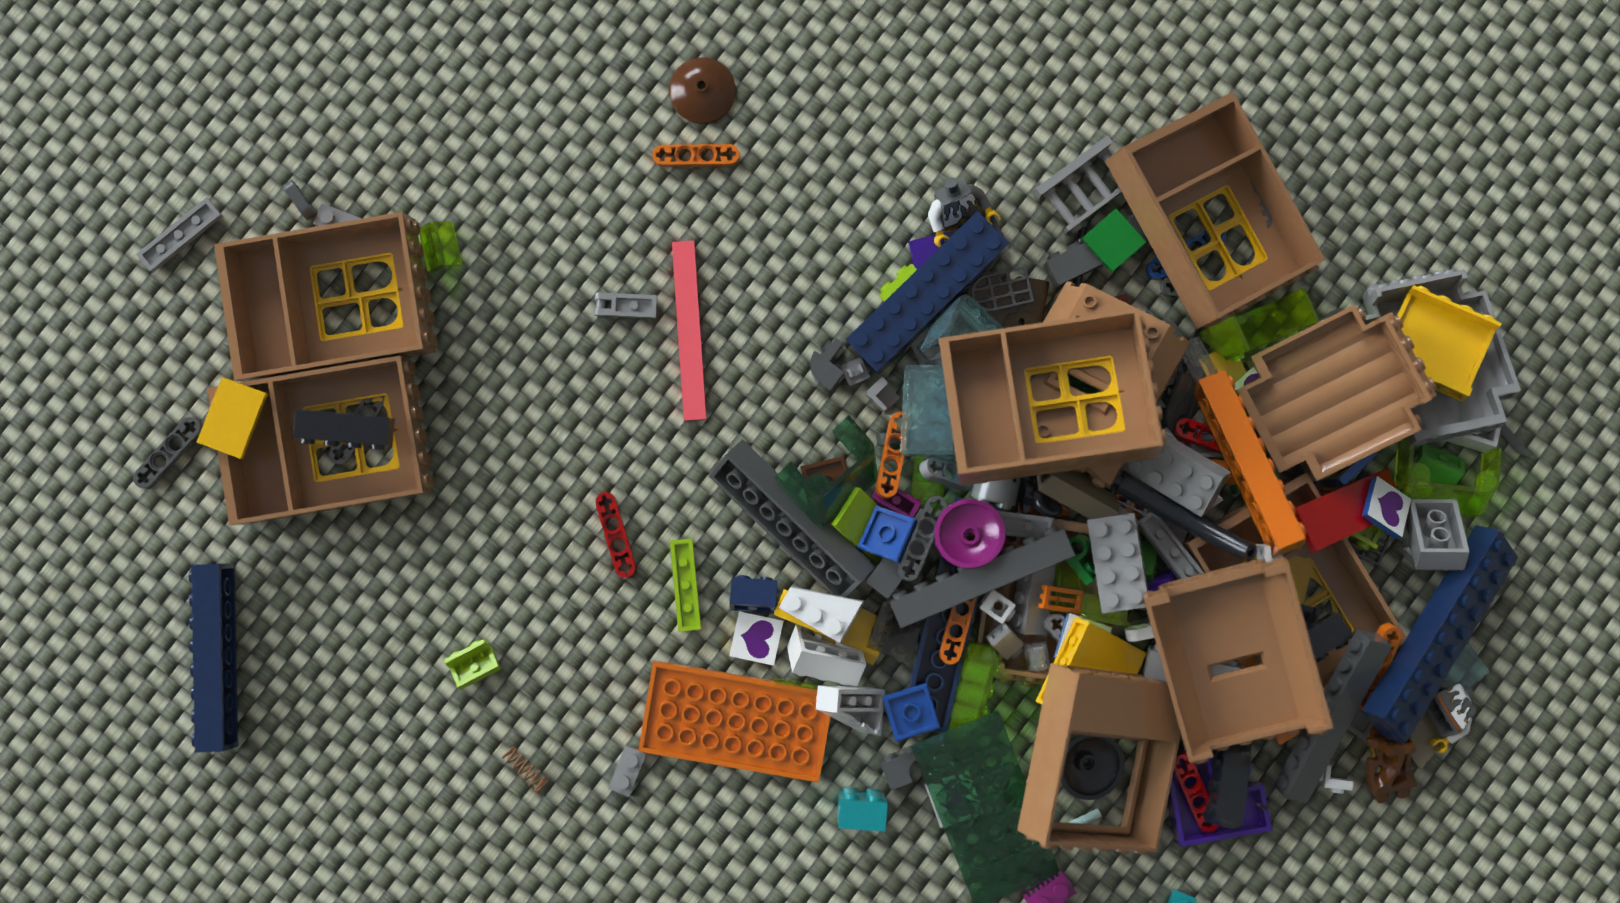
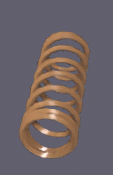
(542, 783)

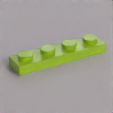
(685, 585)

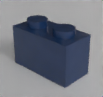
(753, 594)

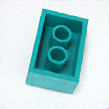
(861, 809)

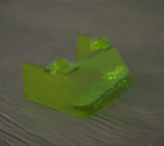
(1261, 326)
(1415, 483)

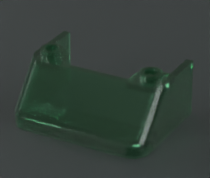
(818, 496)

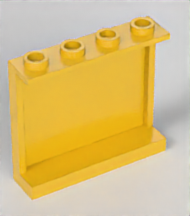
(1447, 339)
(1097, 649)

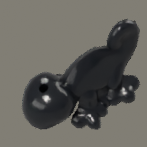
(1031, 496)

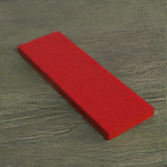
(1337, 513)

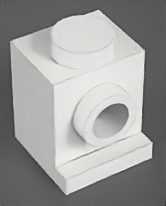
(1004, 613)

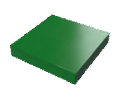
(1113, 240)

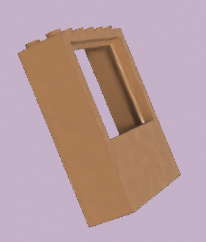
(1110, 707)

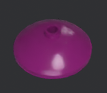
(967, 518)

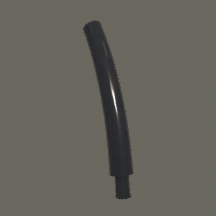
(1180, 516)

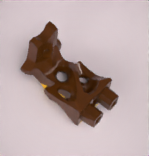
(1391, 773)

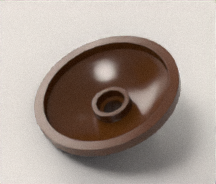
(705, 104)

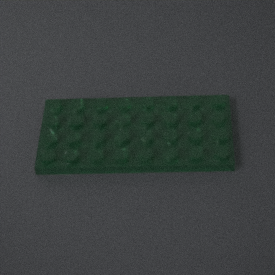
(980, 803)

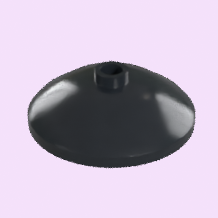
(1100, 772)

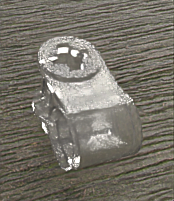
(1036, 656)

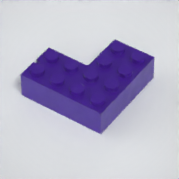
(1183, 823)

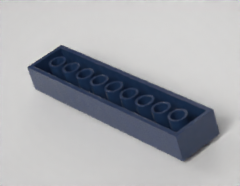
(1439, 636)
(928, 668)

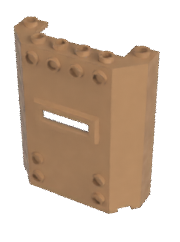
(1165, 352)
(1226, 619)

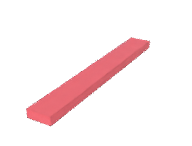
(689, 330)

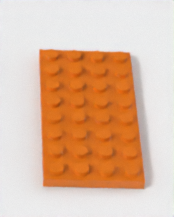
(733, 722)

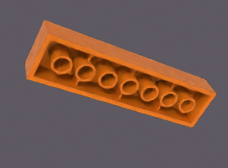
(1249, 464)

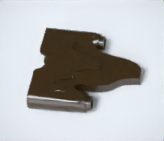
(1009, 317)

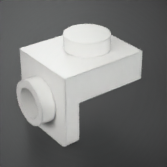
(1336, 785)

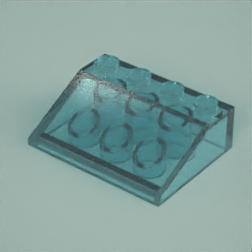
(926, 414)

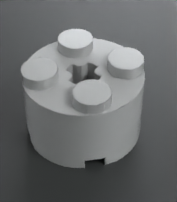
(1003, 492)

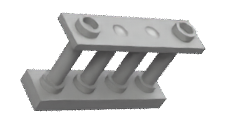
(1066, 177)

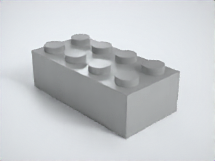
(1182, 476)
(1118, 562)

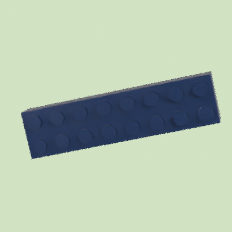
(928, 292)
(214, 657)

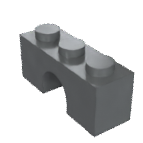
(897, 767)

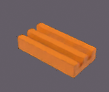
(1046, 597)

